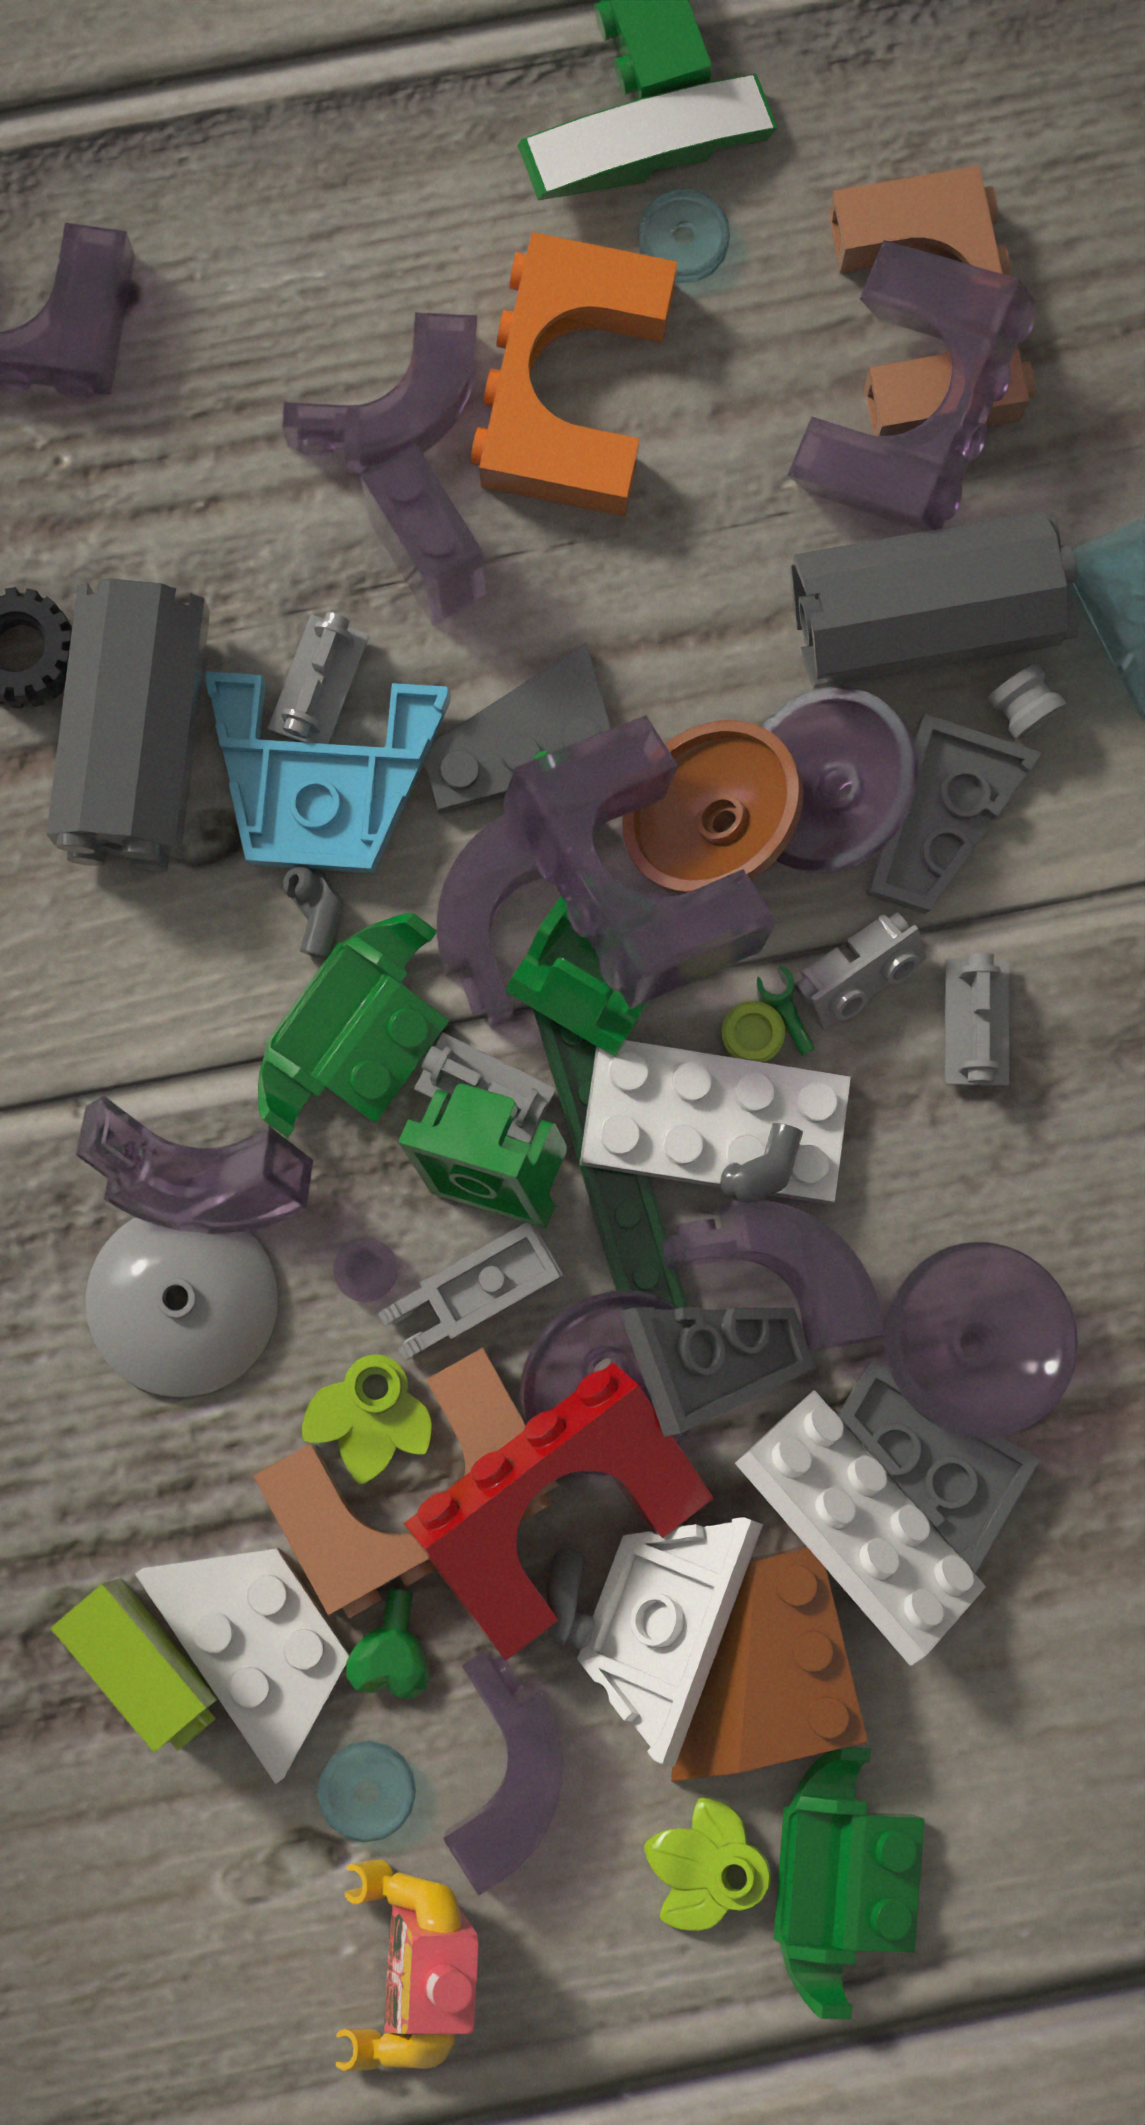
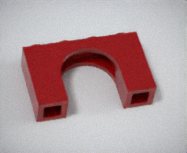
(476, 1521)

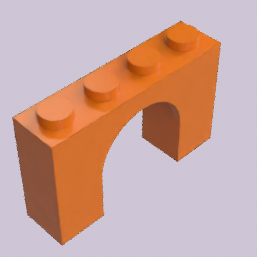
(560, 291)

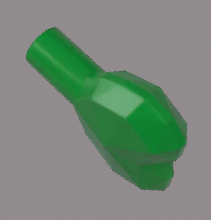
(390, 1654)

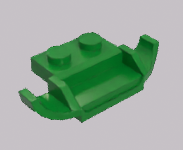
(351, 1027)
(842, 1881)

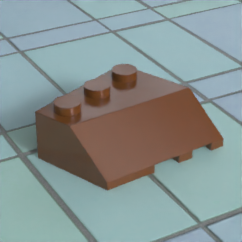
(777, 1676)

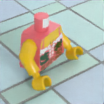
(427, 1972)

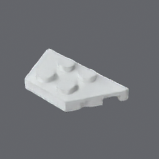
(664, 1624)
(254, 1643)

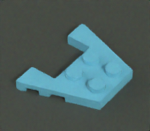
(317, 800)

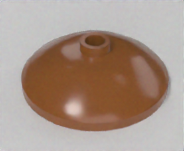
(722, 777)

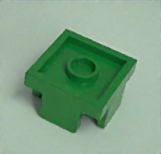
(567, 985)
(470, 1160)

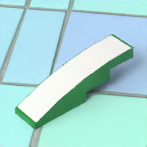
(646, 135)

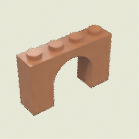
(946, 217)
(343, 1552)

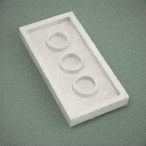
(698, 1112)
(861, 1527)

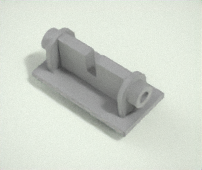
(319, 679)
(887, 955)
(977, 1021)
(458, 1063)

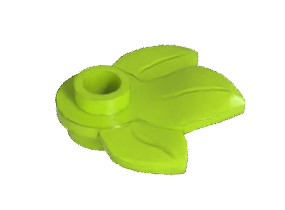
(365, 1426)
(697, 1866)

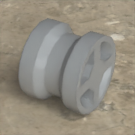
(1027, 701)

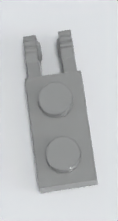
(477, 1287)

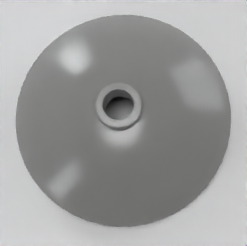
(190, 1349)

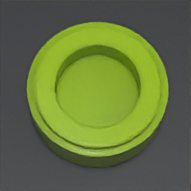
(752, 1032)

